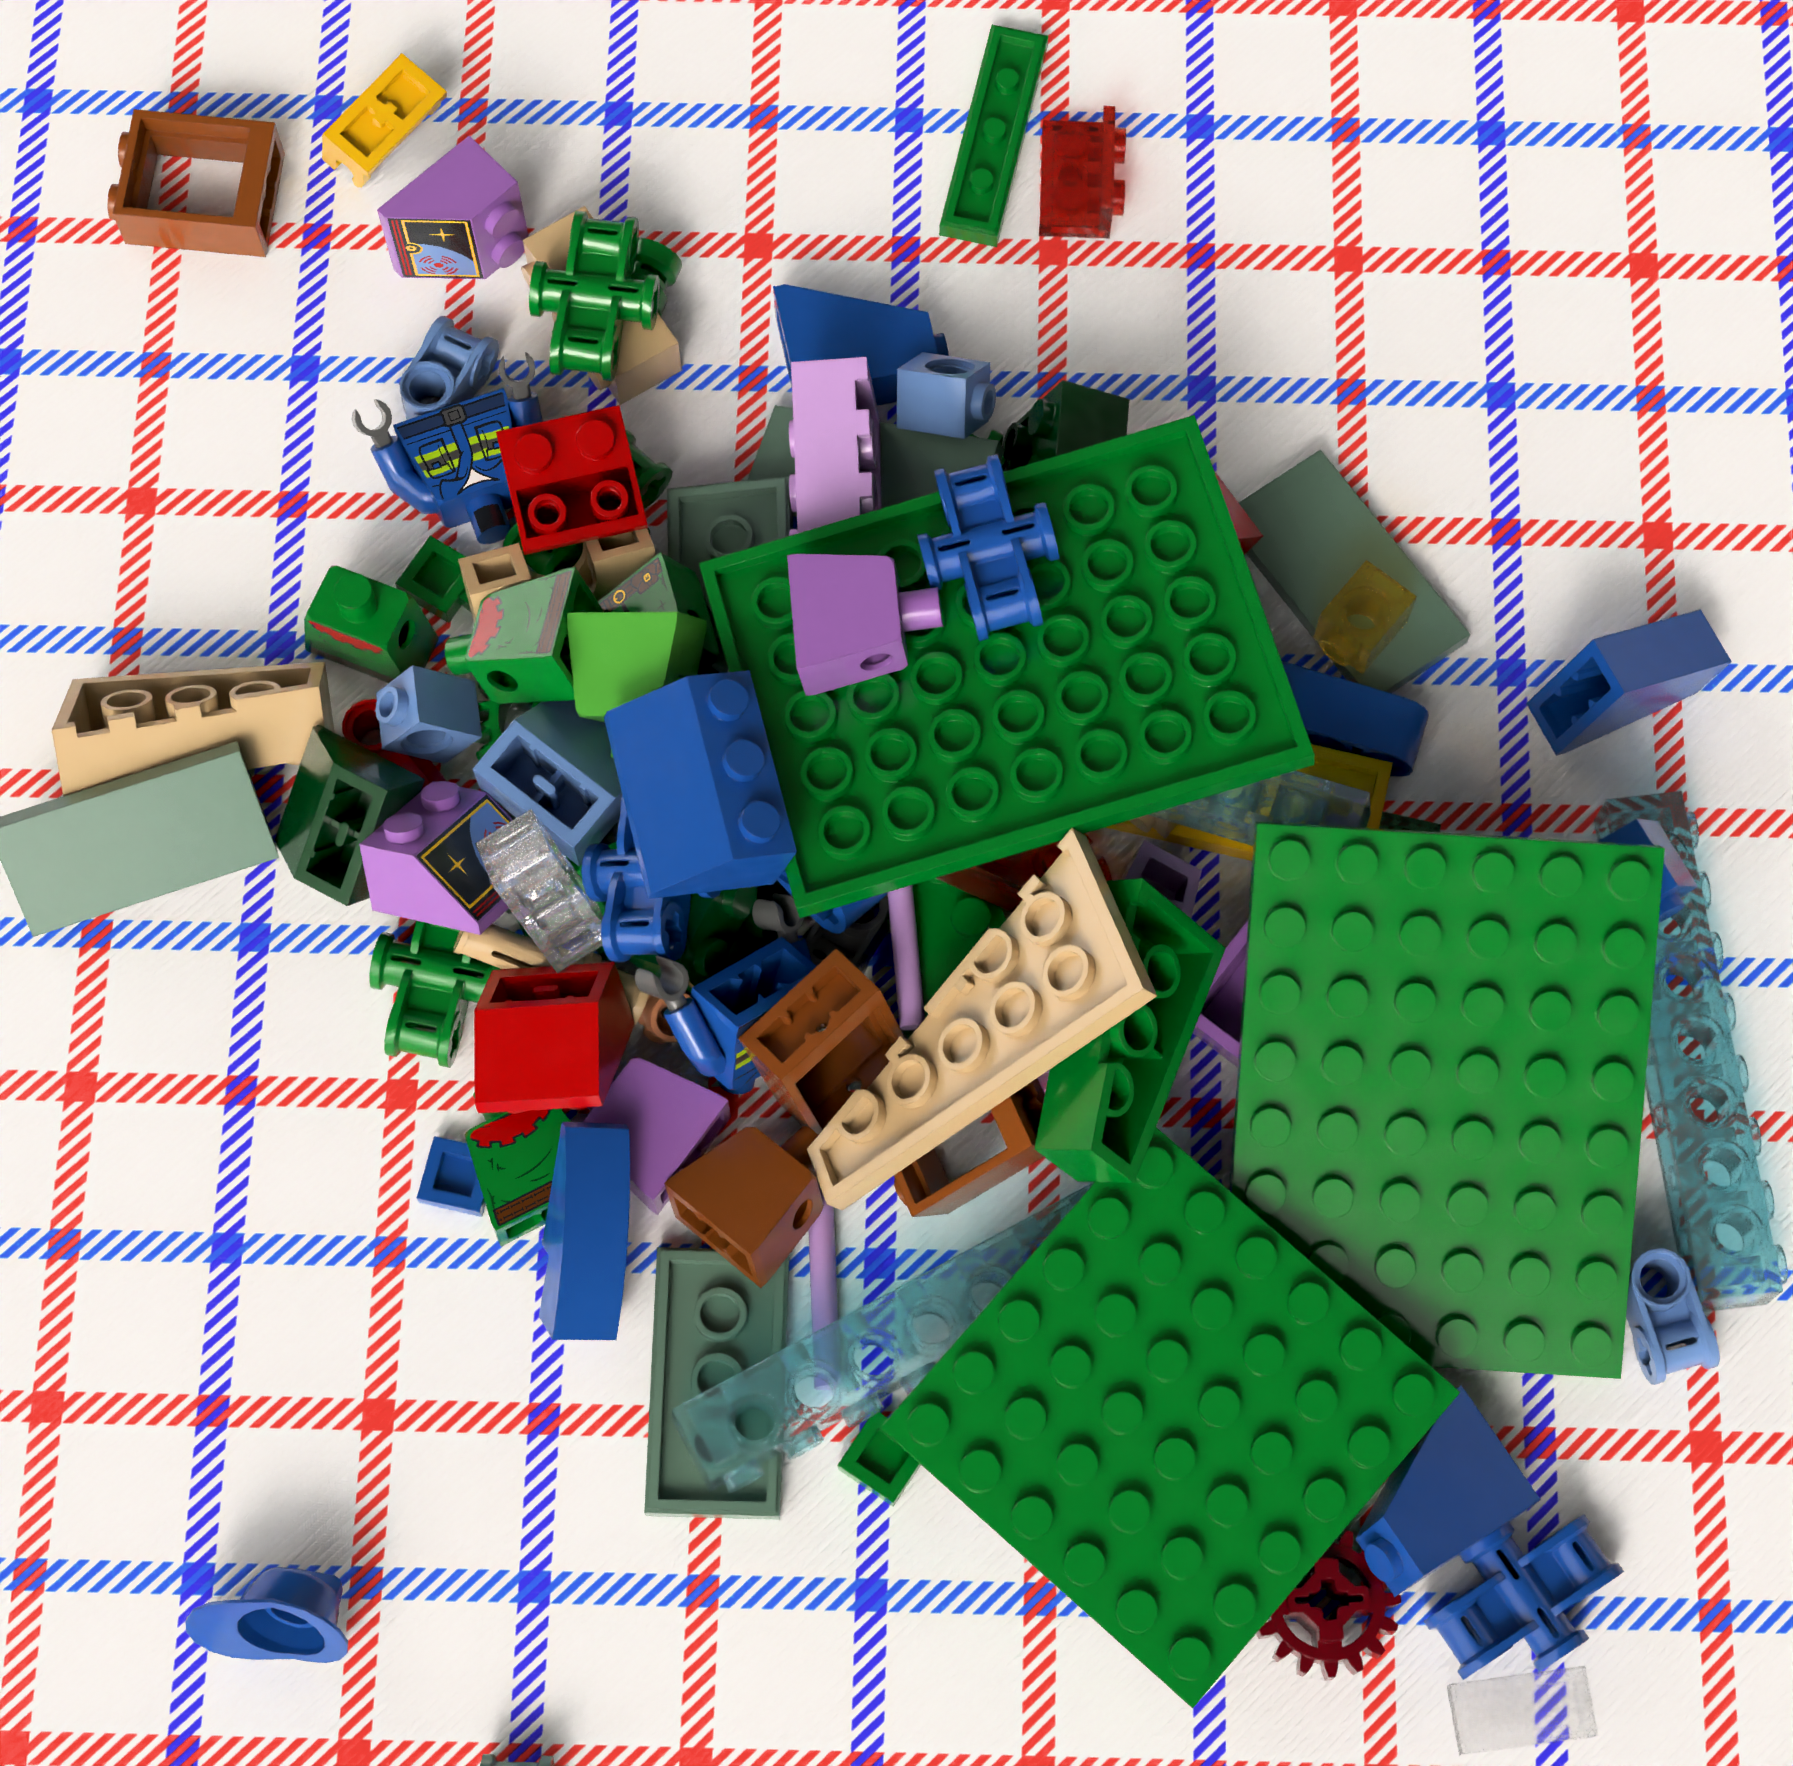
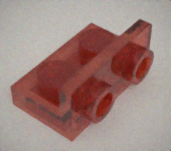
(1078, 177)

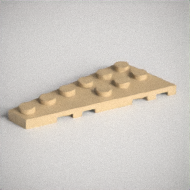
(1000, 1020)

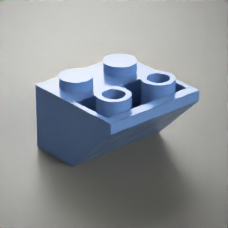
(558, 770)

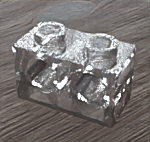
(542, 890)

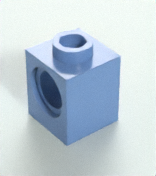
(944, 395)
(428, 714)

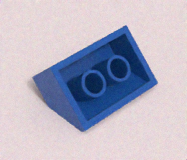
(700, 786)

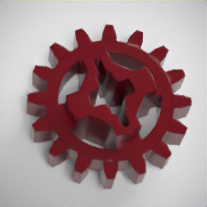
(1328, 1634)

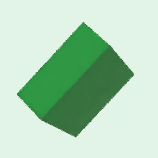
(434, 579)
(878, 1462)

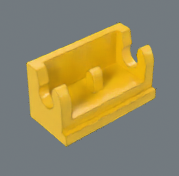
(381, 119)

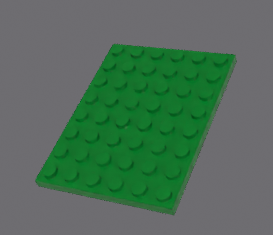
(1121, 705)
(1452, 1081)

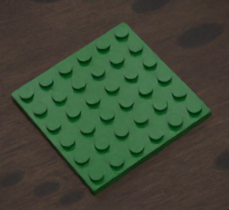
(1170, 1415)

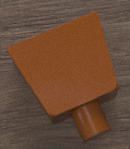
(750, 1199)

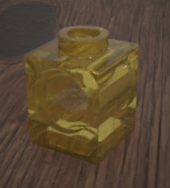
(1371, 595)

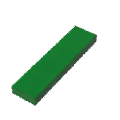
(993, 136)

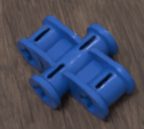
(988, 547)
(630, 919)
(1523, 1596)

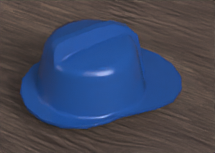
(278, 1617)

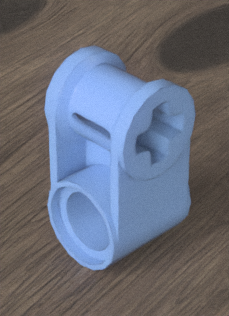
(448, 367)
(1668, 1320)

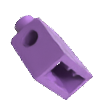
(853, 618)
(667, 1123)

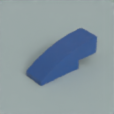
(587, 1232)

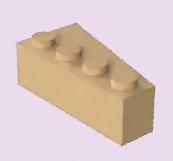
(149, 720)

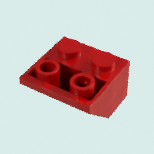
(571, 479)
(549, 1037)

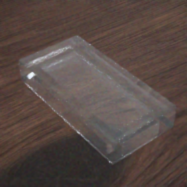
(1522, 1710)

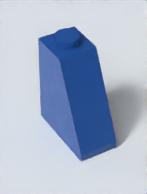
(840, 326)
(1627, 679)
(1443, 1498)

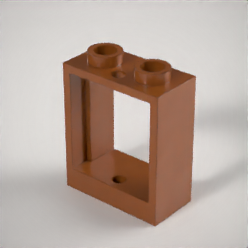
(198, 137)
(814, 1068)
(924, 1182)

